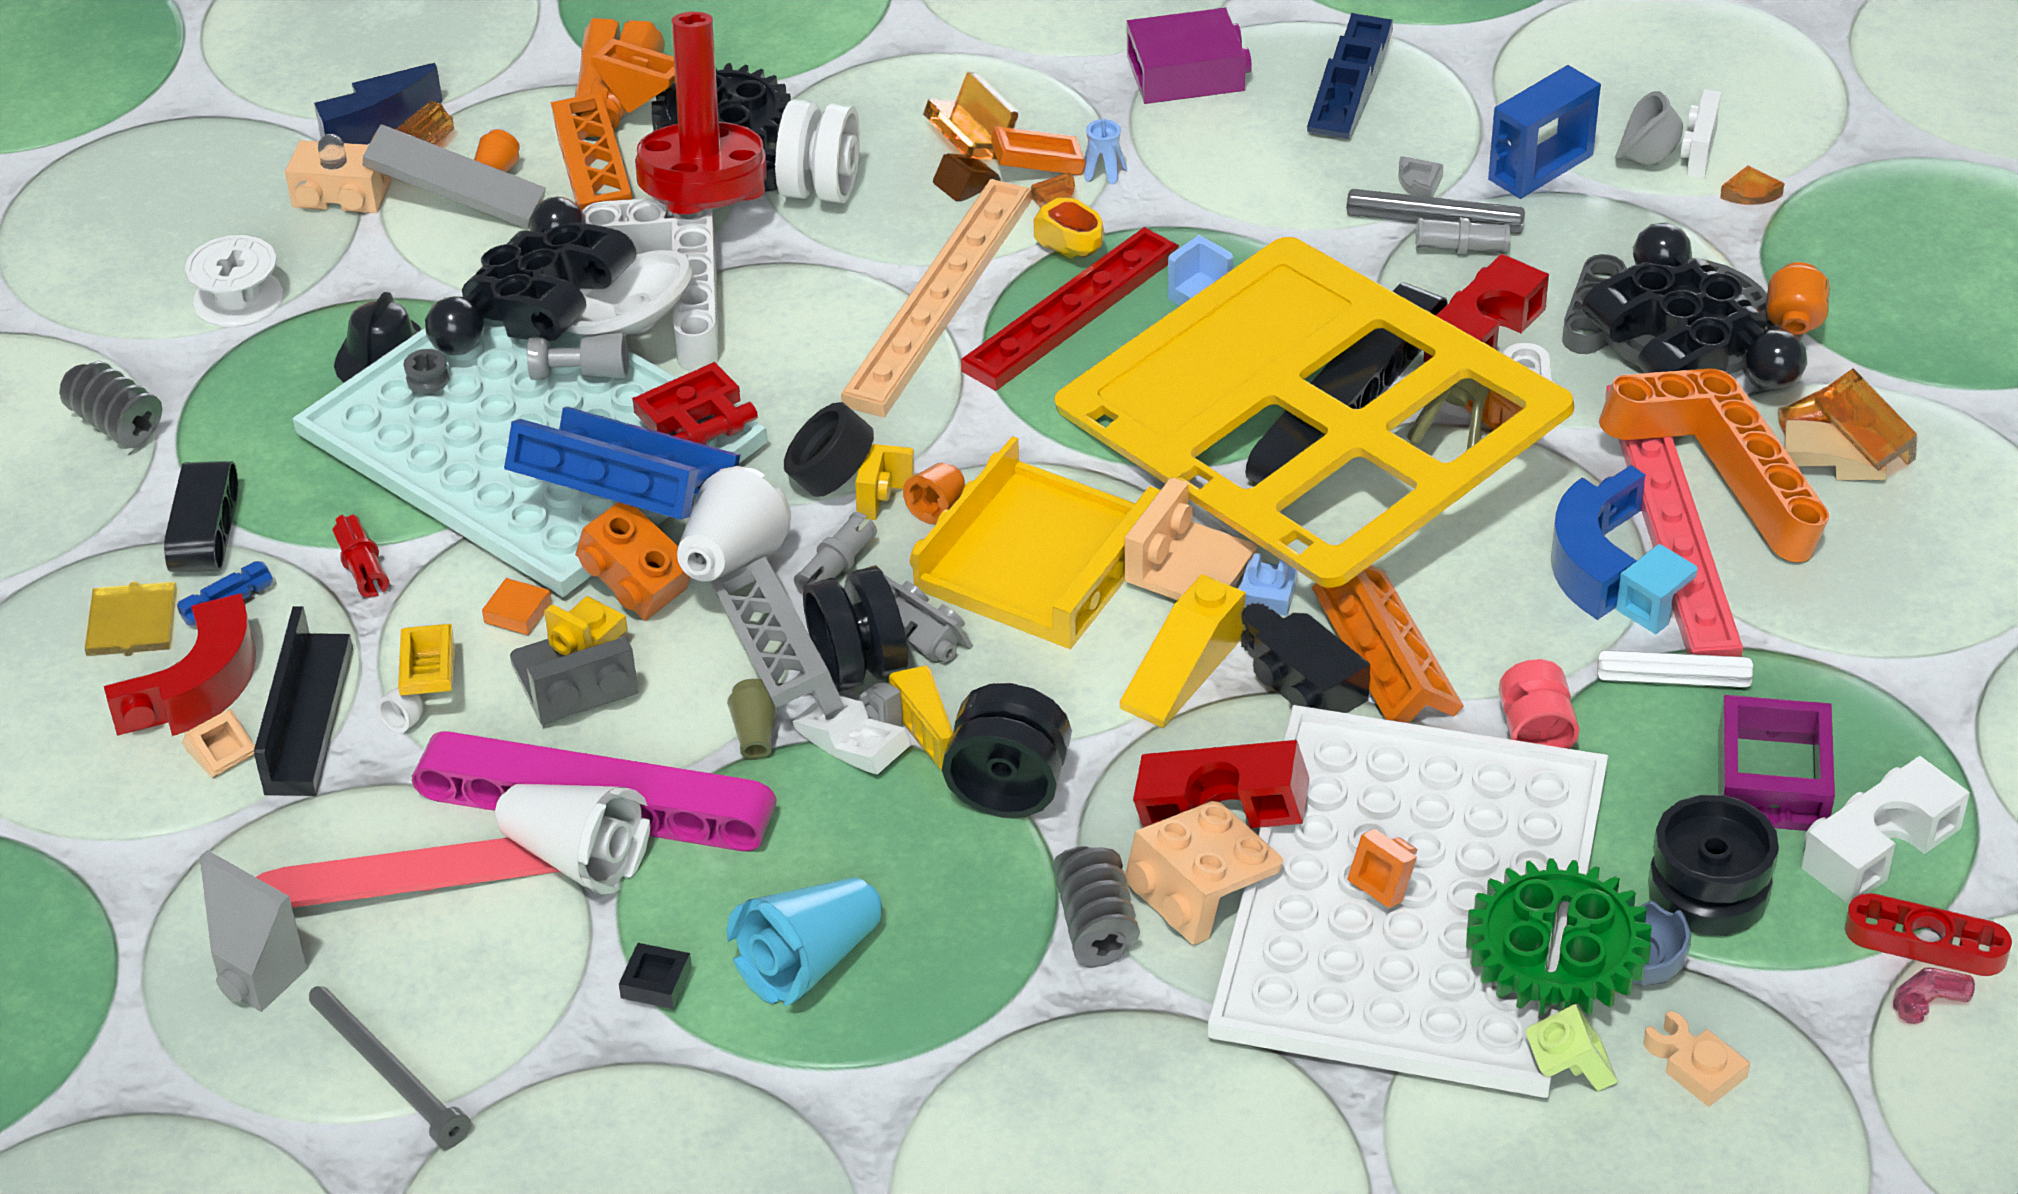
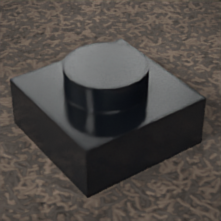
(655, 975)

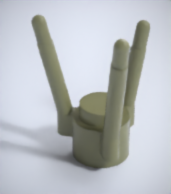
(1458, 395)

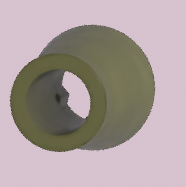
(752, 717)

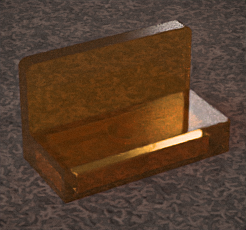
(972, 117)
(1867, 420)

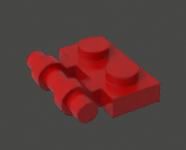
(694, 397)

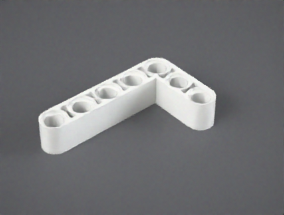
(656, 228)

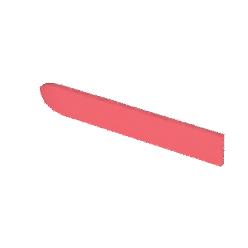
(405, 871)

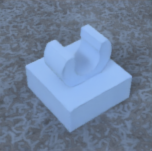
(1269, 584)

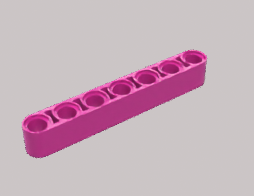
(679, 801)

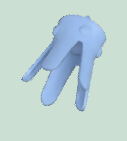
(1103, 138)

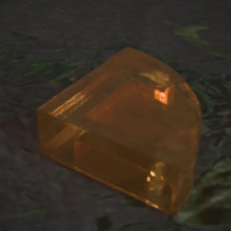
(1752, 188)
(1050, 189)

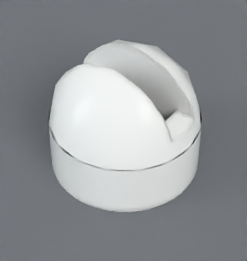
(398, 711)

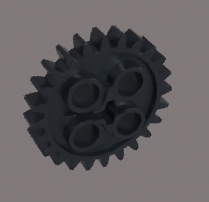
(742, 100)

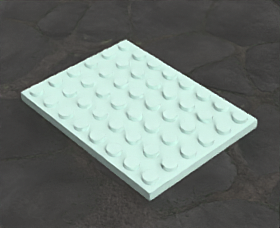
(452, 444)

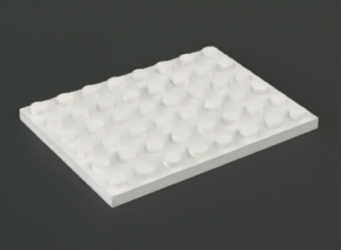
(1394, 987)

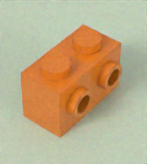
(632, 559)

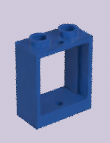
(1528, 166)

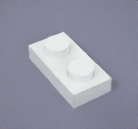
(1700, 133)

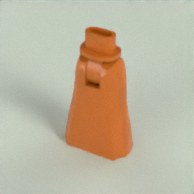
(595, 37)

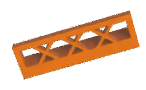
(571, 132)
(1381, 631)

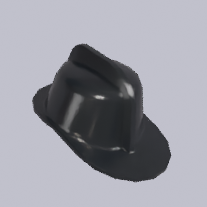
(372, 333)

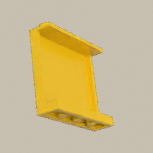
(1029, 548)

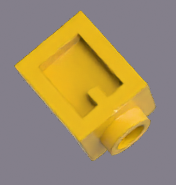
(882, 469)
(583, 626)

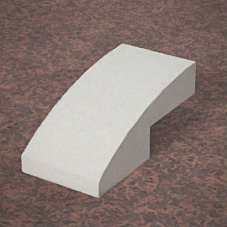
(853, 735)

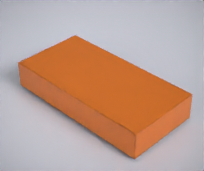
(1037, 150)

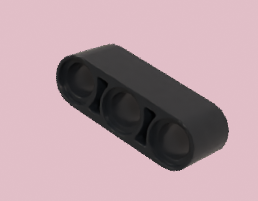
(201, 516)

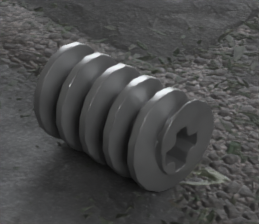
(111, 402)
(1096, 904)

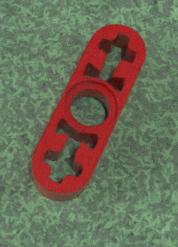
(1948, 924)

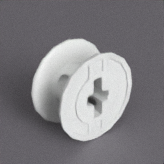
(234, 280)

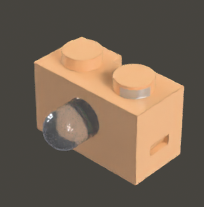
(334, 173)

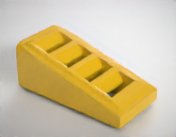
(426, 659)
(923, 710)

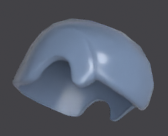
(1669, 944)

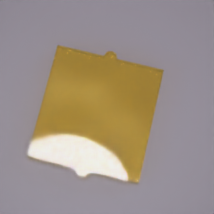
(131, 618)

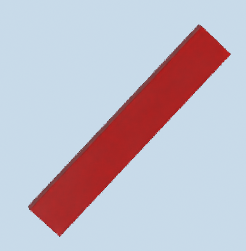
(1068, 309)

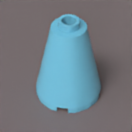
(800, 935)

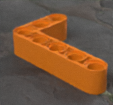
(1736, 440)

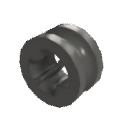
(426, 371)

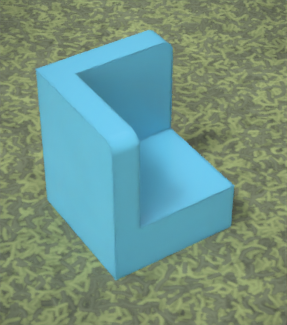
(1649, 587)

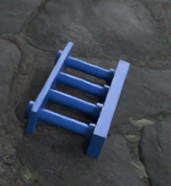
(615, 461)

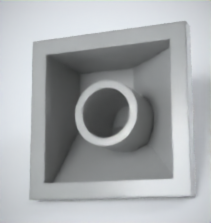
(249, 934)

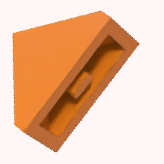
(633, 72)

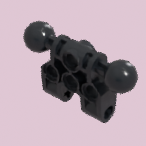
(533, 279)
(1691, 313)

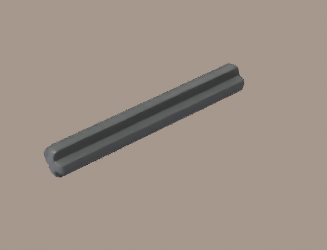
(1411, 207)

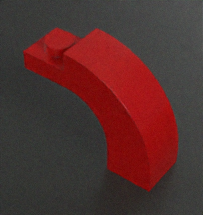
(197, 685)

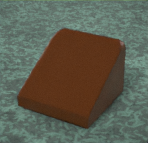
(962, 176)

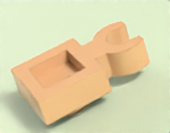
(1697, 1063)

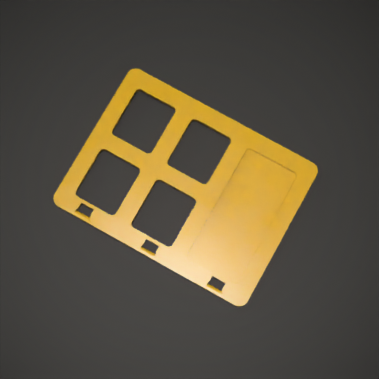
(1251, 347)

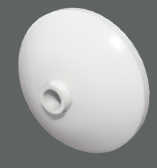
(637, 296)

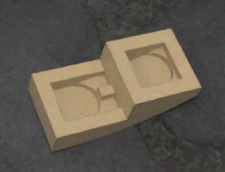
(1824, 445)

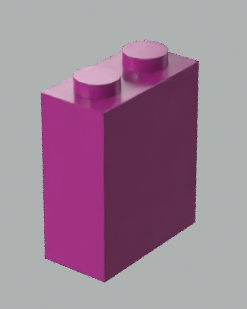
(1187, 55)

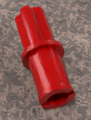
(359, 555)

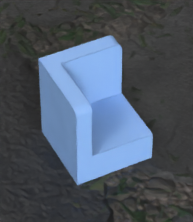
(1195, 268)

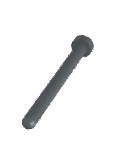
(447, 1125)

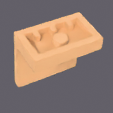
(1171, 551)

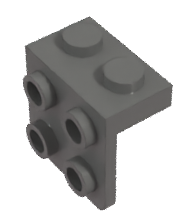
(577, 681)

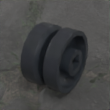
(856, 627)
(1007, 750)
(1714, 863)

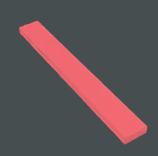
(1675, 523)

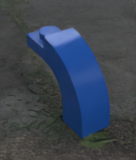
(1581, 556)

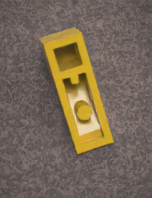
(1186, 650)

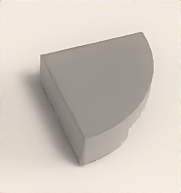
(1419, 176)
(883, 703)

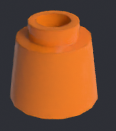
(933, 491)

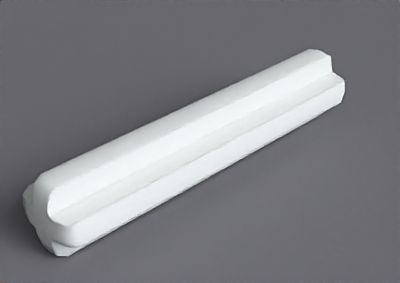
(1675, 668)

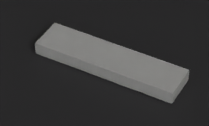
(453, 176)

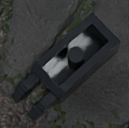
(1304, 660)

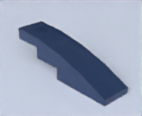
(1350, 76)

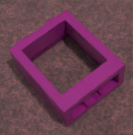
(1778, 720)

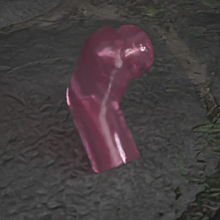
(1925, 986)

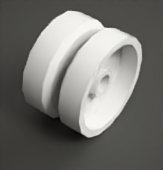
(817, 151)

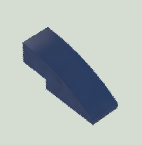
(378, 101)

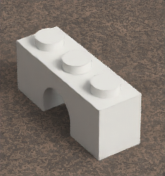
(1853, 846)

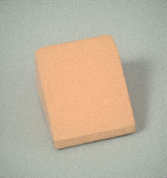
(219, 743)

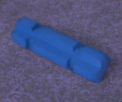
(252, 578)

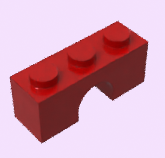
(1500, 295)
(1263, 776)

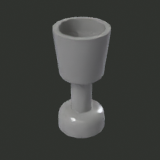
(597, 356)

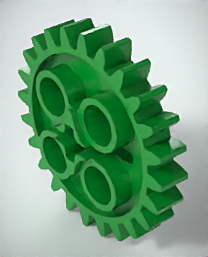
(1599, 947)

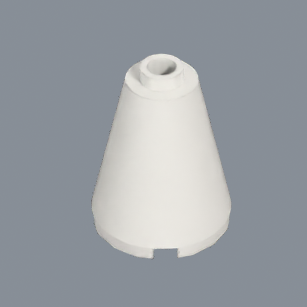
(733, 524)
(578, 829)

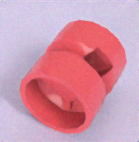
(1538, 704)

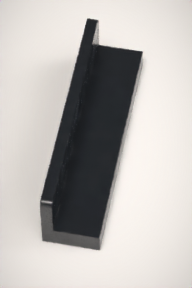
(301, 708)

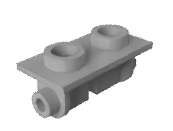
(936, 628)

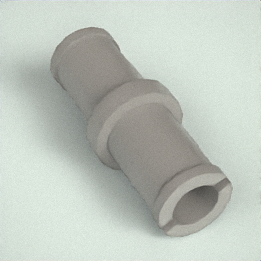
(1462, 235)
(837, 553)

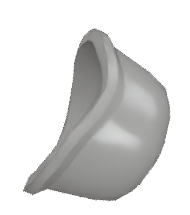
(1651, 131)

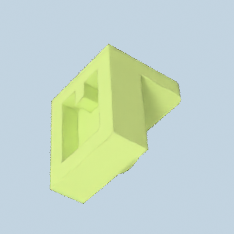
(1572, 1043)

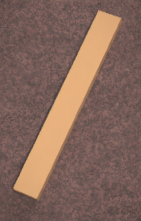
(936, 298)

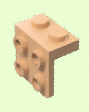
(1195, 860)

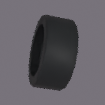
(828, 449)

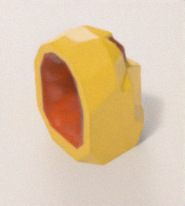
(1069, 228)

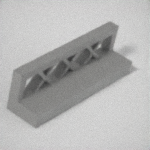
(781, 625)

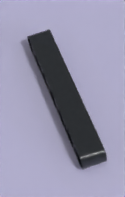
(1352, 378)

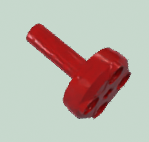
(699, 159)

